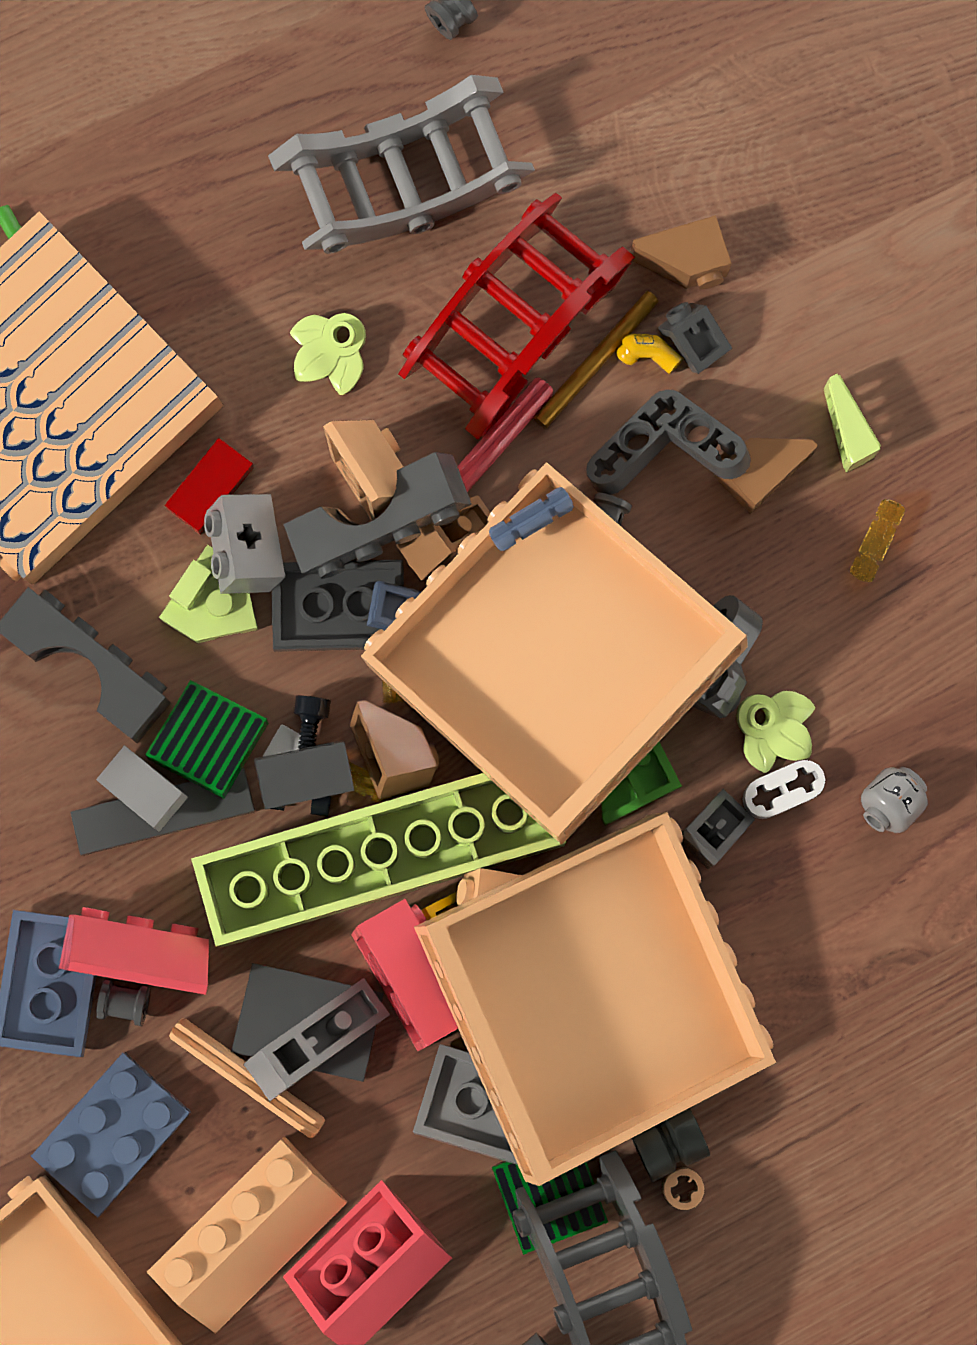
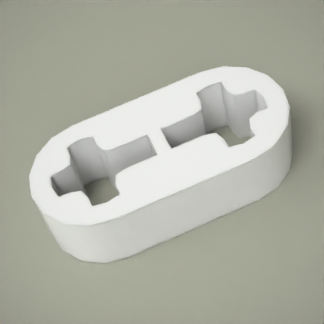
(779, 779)

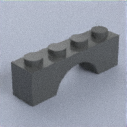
(424, 494)
(41, 630)

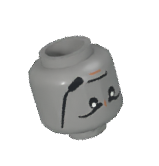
(894, 800)

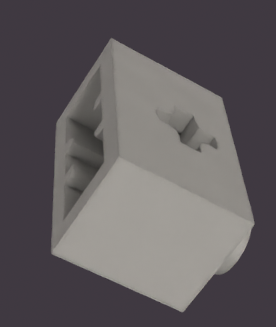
(244, 543)

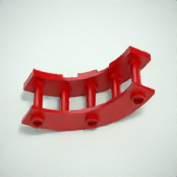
(547, 330)

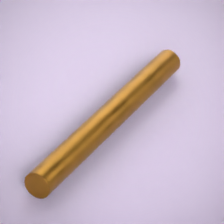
(596, 359)

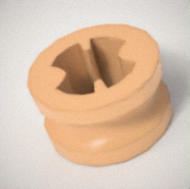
(695, 1196)

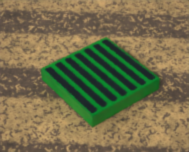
(207, 739)
(510, 1178)

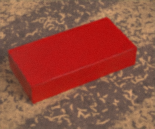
(215, 475)

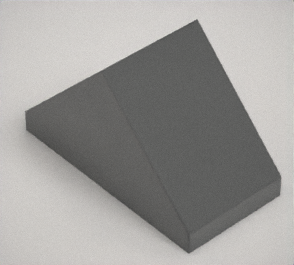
(716, 829)

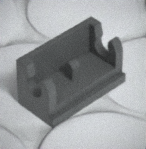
(304, 774)

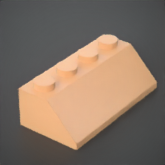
(247, 1236)

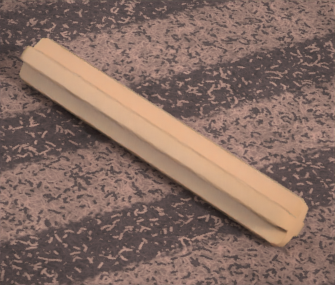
(233, 1069)

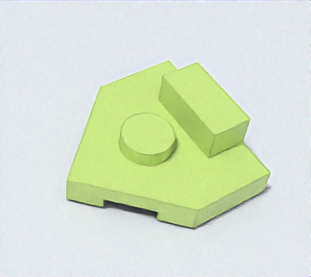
(201, 610)

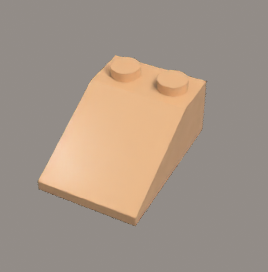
(366, 461)

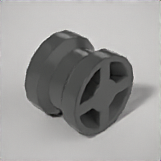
(450, 15)

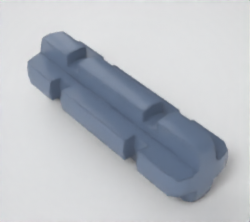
(531, 519)

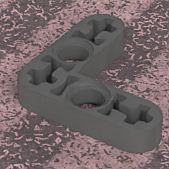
(673, 429)

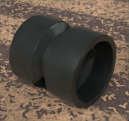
(670, 1143)

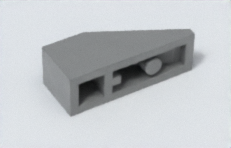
(316, 1039)

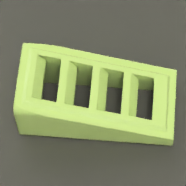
(852, 432)

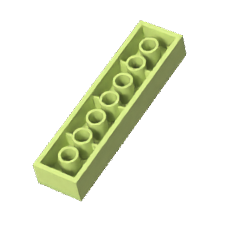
(364, 858)

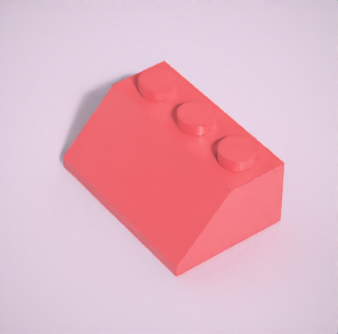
(136, 951)
(404, 972)
(366, 1268)

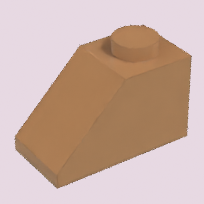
(686, 254)
(769, 468)
(440, 543)
(393, 750)

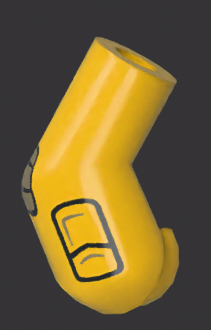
(651, 347)

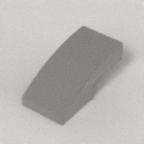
(141, 788)

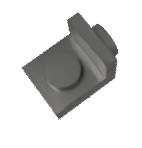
(695, 335)

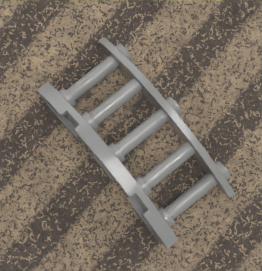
(387, 138)

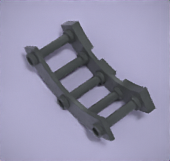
(654, 1281)

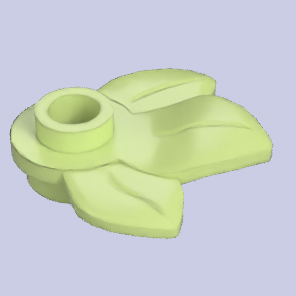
(324, 355)
(780, 733)

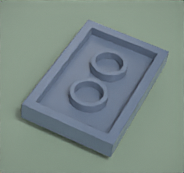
(39, 1002)
(111, 1134)

